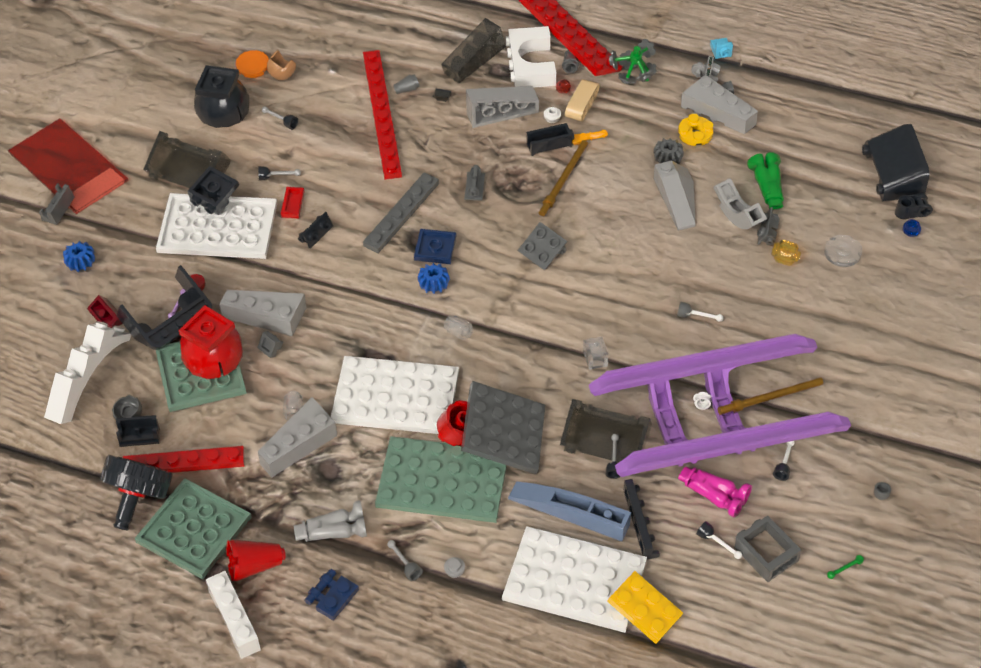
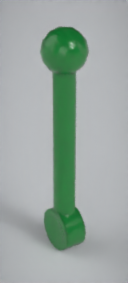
(858, 560)

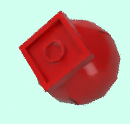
(210, 340)

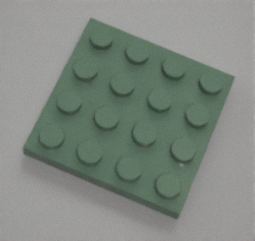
(187, 390)
(193, 528)

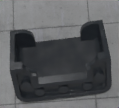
(898, 163)

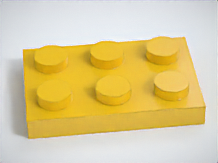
(645, 607)

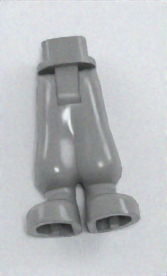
(333, 525)

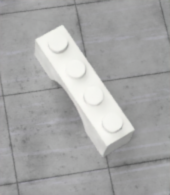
(234, 615)

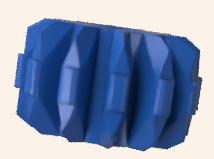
(79, 256)
(433, 278)

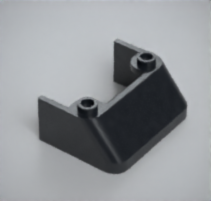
(190, 302)

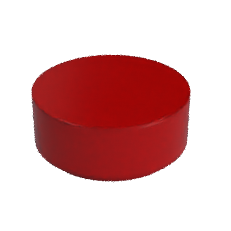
(199, 280)

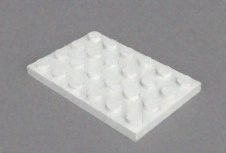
(238, 231)
(393, 394)
(570, 577)

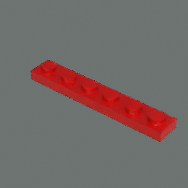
(194, 459)

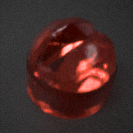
(563, 86)

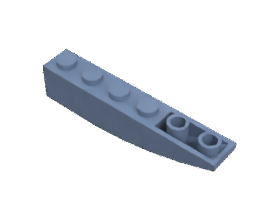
(573, 508)

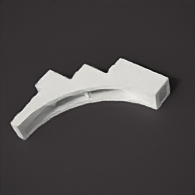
(69, 384)

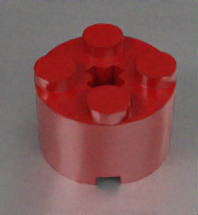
(451, 423)

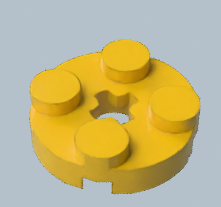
(692, 123)

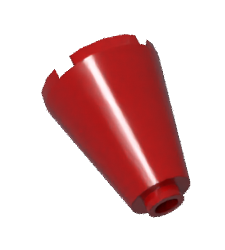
(252, 557)

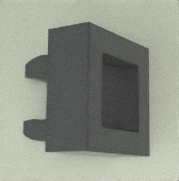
(269, 344)

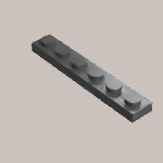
(401, 212)

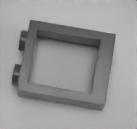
(779, 564)

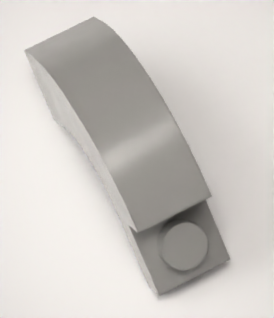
(735, 208)

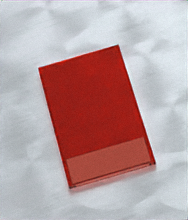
(64, 157)

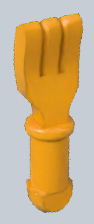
(591, 135)

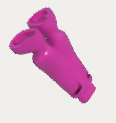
(716, 489)

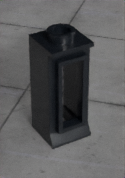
(549, 138)

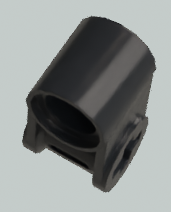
(911, 206)

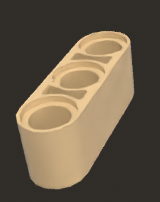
(582, 100)

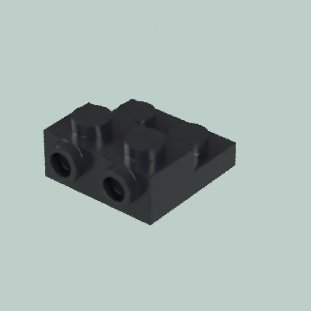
(212, 190)

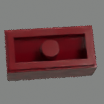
(104, 311)

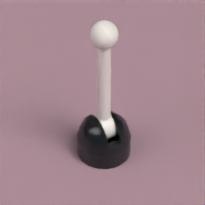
(782, 470)
(706, 531)

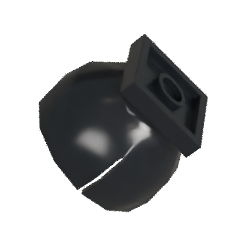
(218, 97)

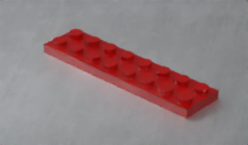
(572, 35)

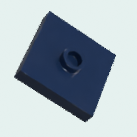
(435, 246)

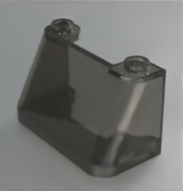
(181, 161)
(591, 428)

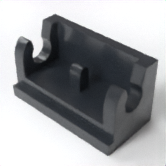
(138, 431)

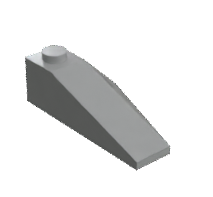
(677, 192)

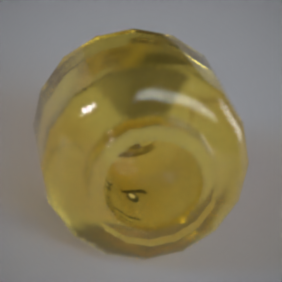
(786, 252)

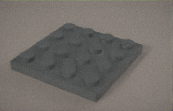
(503, 427)

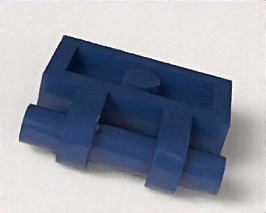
(336, 598)

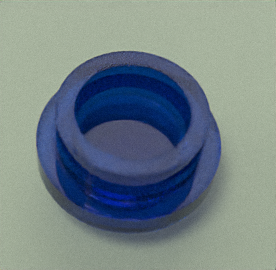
(911, 228)

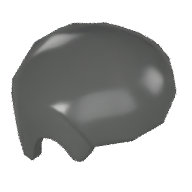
(127, 407)

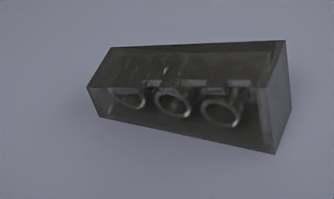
(474, 51)

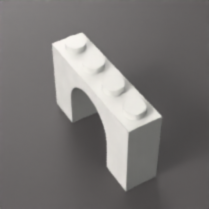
(524, 72)

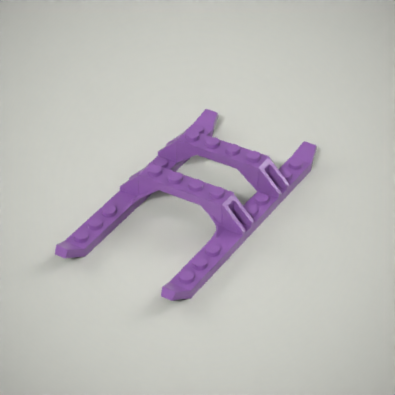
(716, 368)

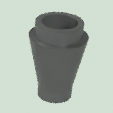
(570, 62)
(407, 84)

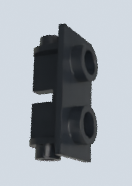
(316, 230)

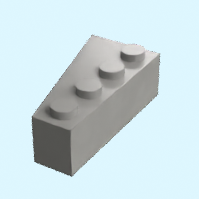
(500, 104)
(719, 104)
(264, 310)
(297, 438)

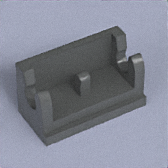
(58, 205)

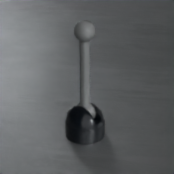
(289, 120)
(265, 173)
(610, 468)

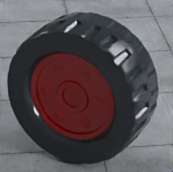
(134, 481)

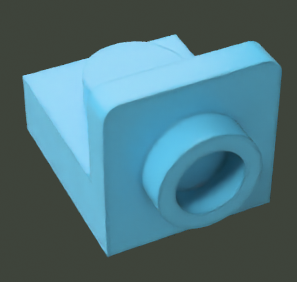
(721, 48)

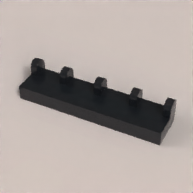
(639, 520)

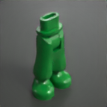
(768, 178)

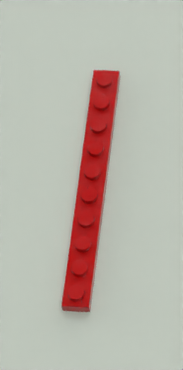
(382, 115)

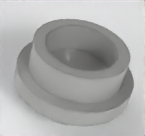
(454, 567)

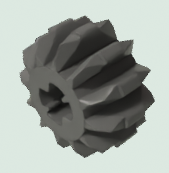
(668, 151)

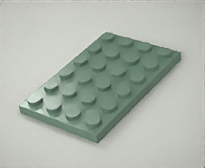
(439, 481)

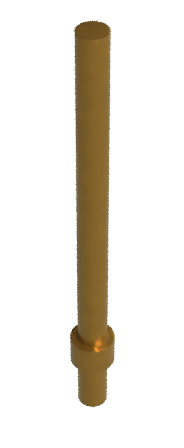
(549, 200)
(738, 405)

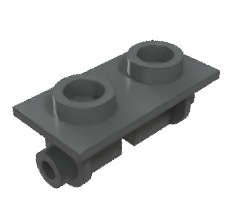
(474, 184)
(765, 231)

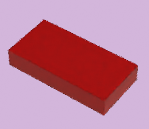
(292, 202)

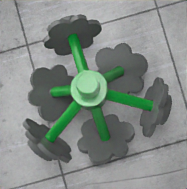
(631, 59)

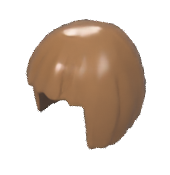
(279, 67)

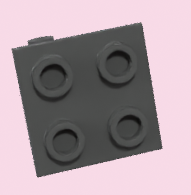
(543, 246)

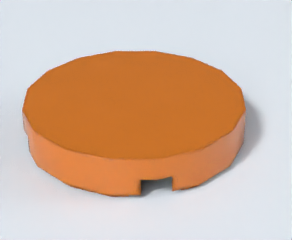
(252, 63)

